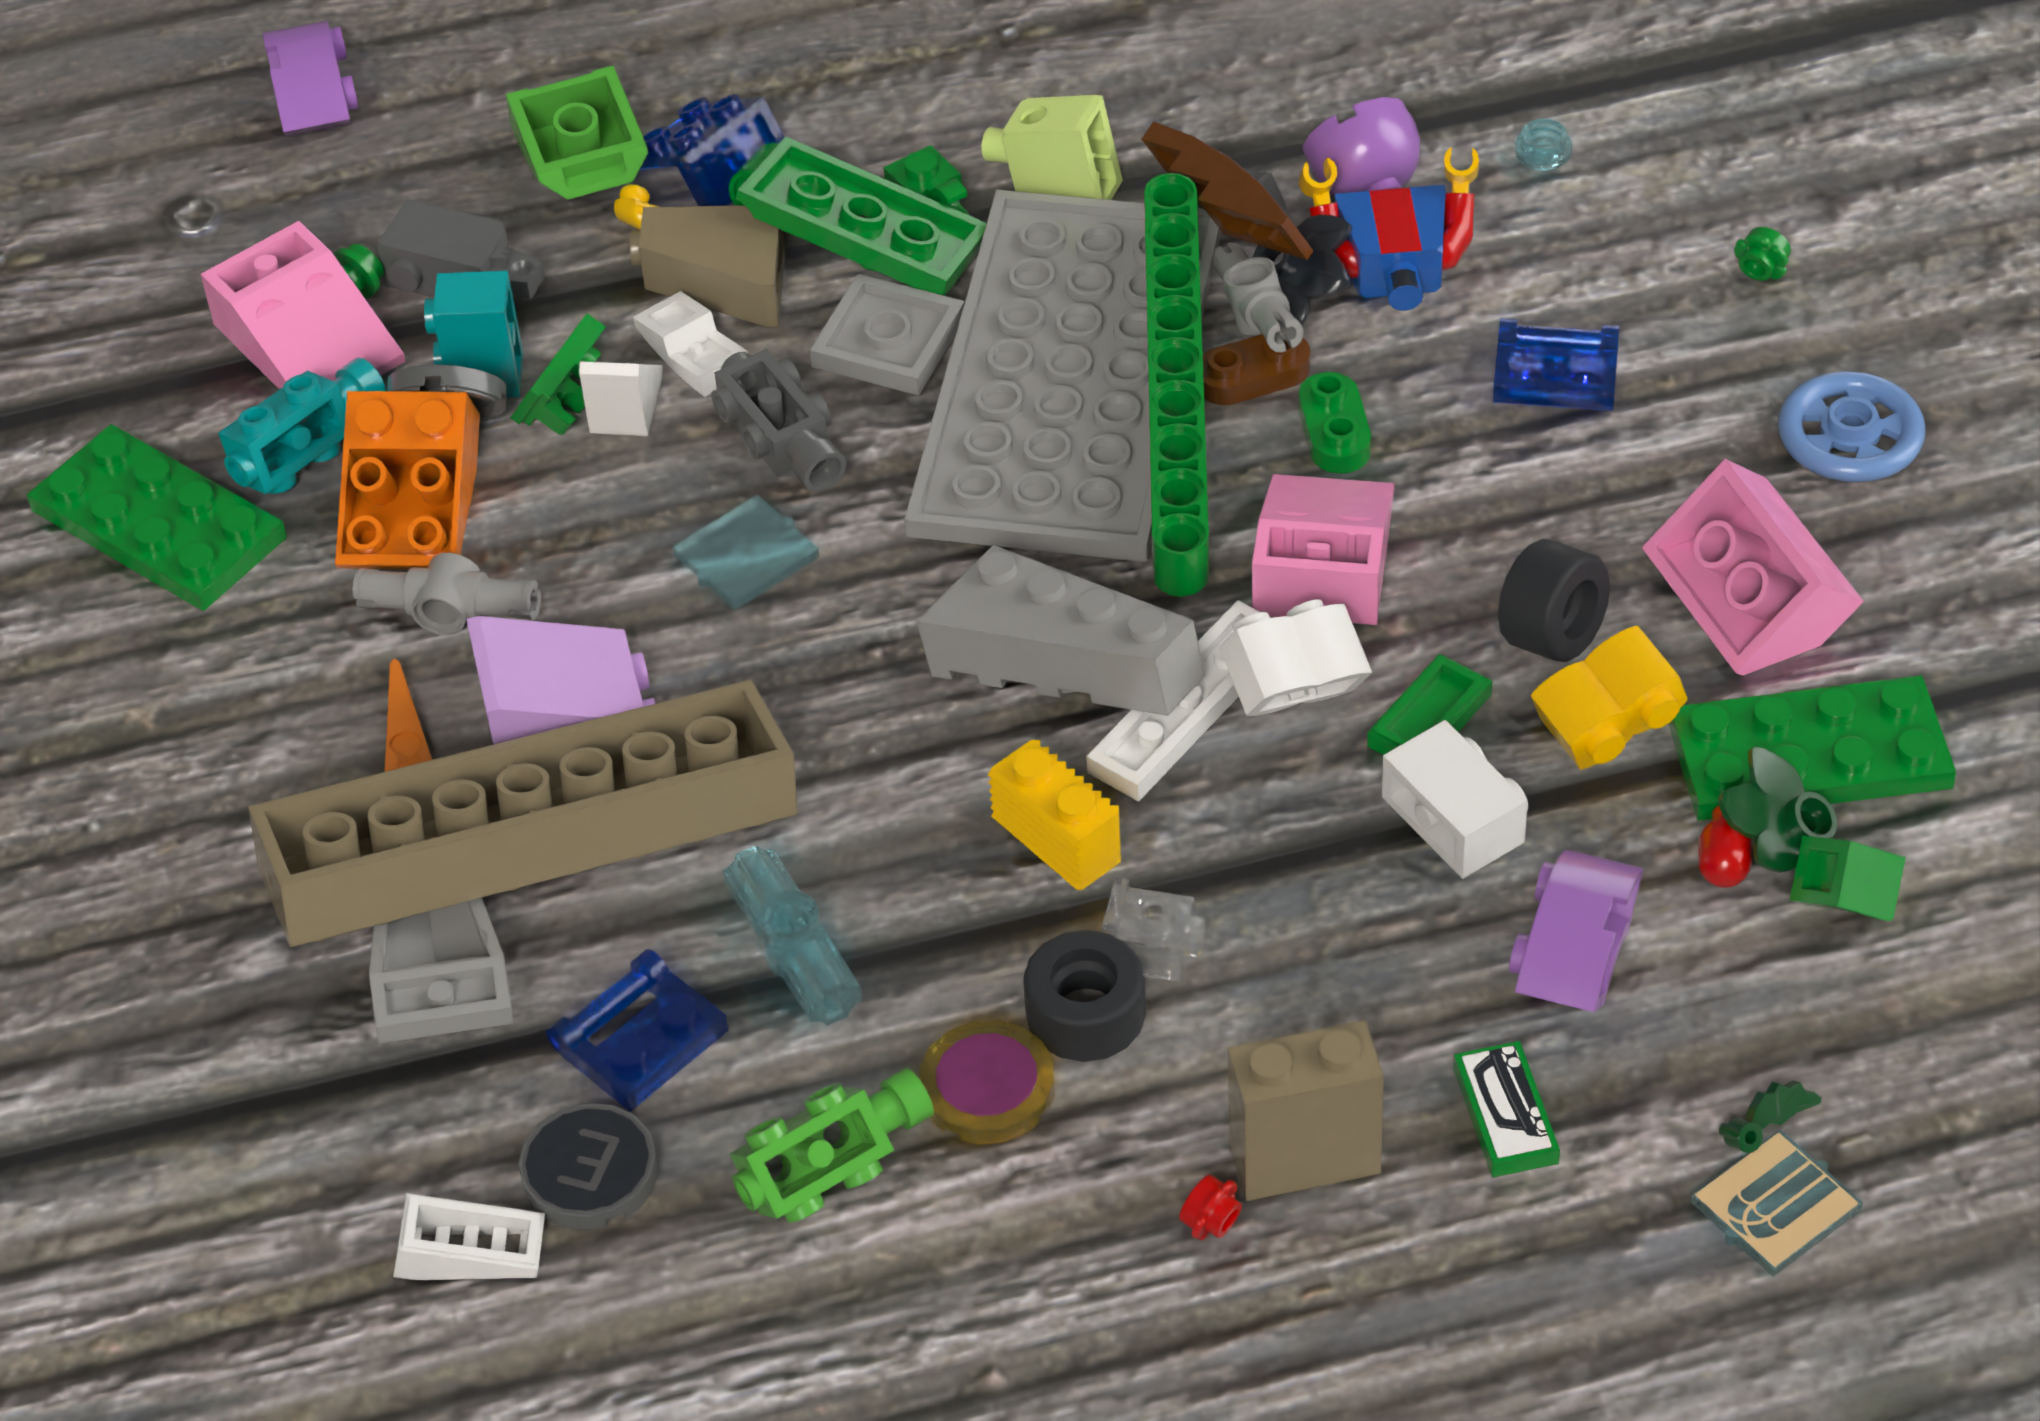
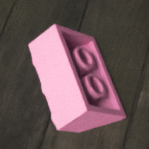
(1750, 571)

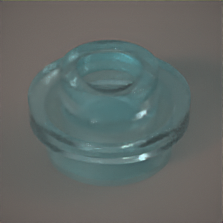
(1543, 145)

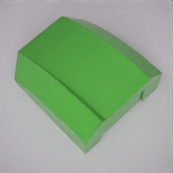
(578, 133)

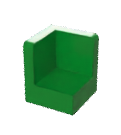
(1847, 877)

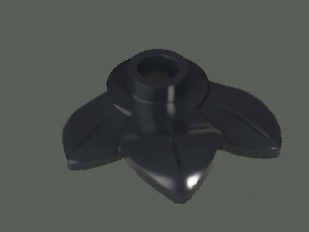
(1322, 272)

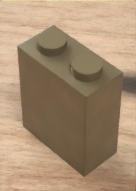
(1305, 1110)

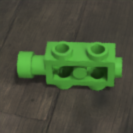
(815, 1164)

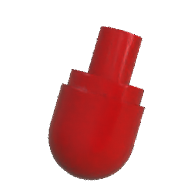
(1723, 853)

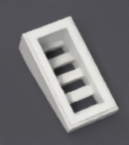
(444, 1261)

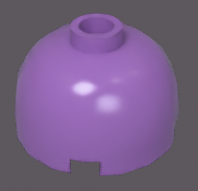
(1370, 150)

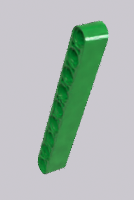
(1176, 387)

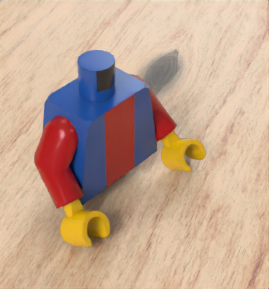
(1399, 234)

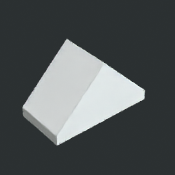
(620, 396)

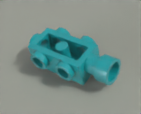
(293, 427)

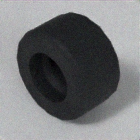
(1553, 600)
(1077, 963)

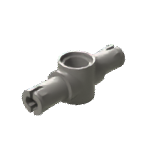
(1256, 297)
(446, 593)

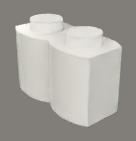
(1294, 657)

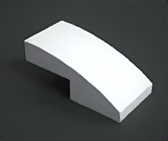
(687, 340)

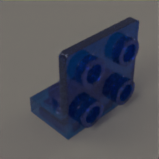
(712, 143)

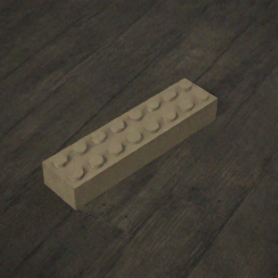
(522, 812)

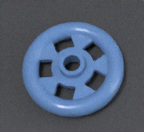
(1851, 426)

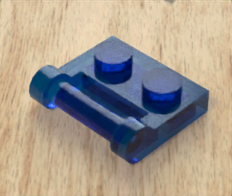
(1556, 366)
(650, 1044)

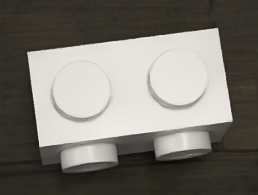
(1455, 798)

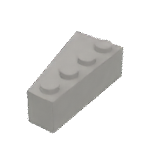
(1061, 634)

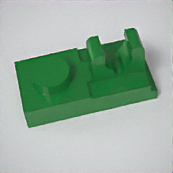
(554, 384)

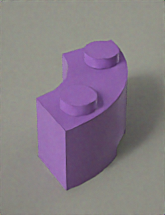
(308, 77)
(1576, 930)

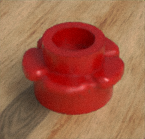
(1211, 1208)

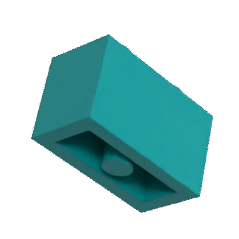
(476, 325)

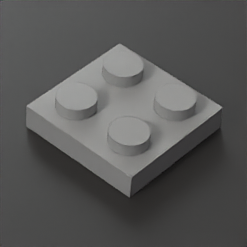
(887, 334)

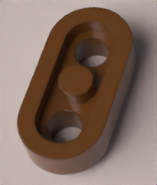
(1252, 370)

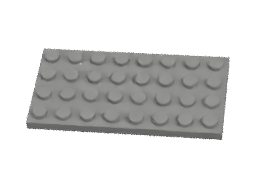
(1049, 385)

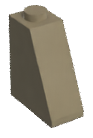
(713, 257)

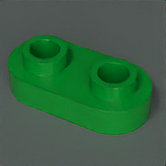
(1334, 422)

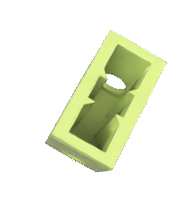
(1058, 147)

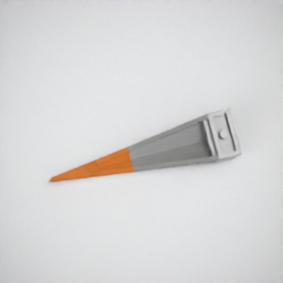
(441, 965)

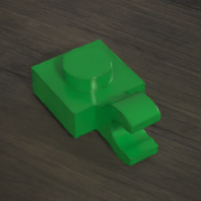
(930, 176)

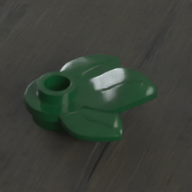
(1776, 811)

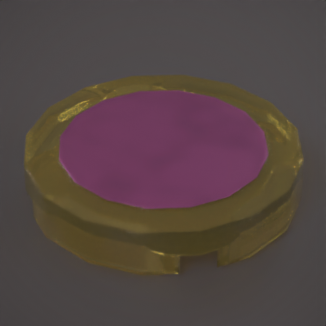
(988, 1081)

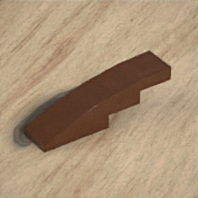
(1227, 191)

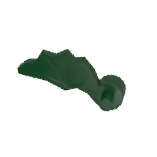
(1767, 1107)

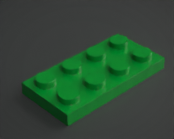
(157, 517)
(1839, 739)

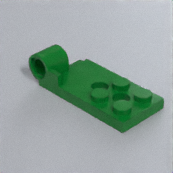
(822, 204)

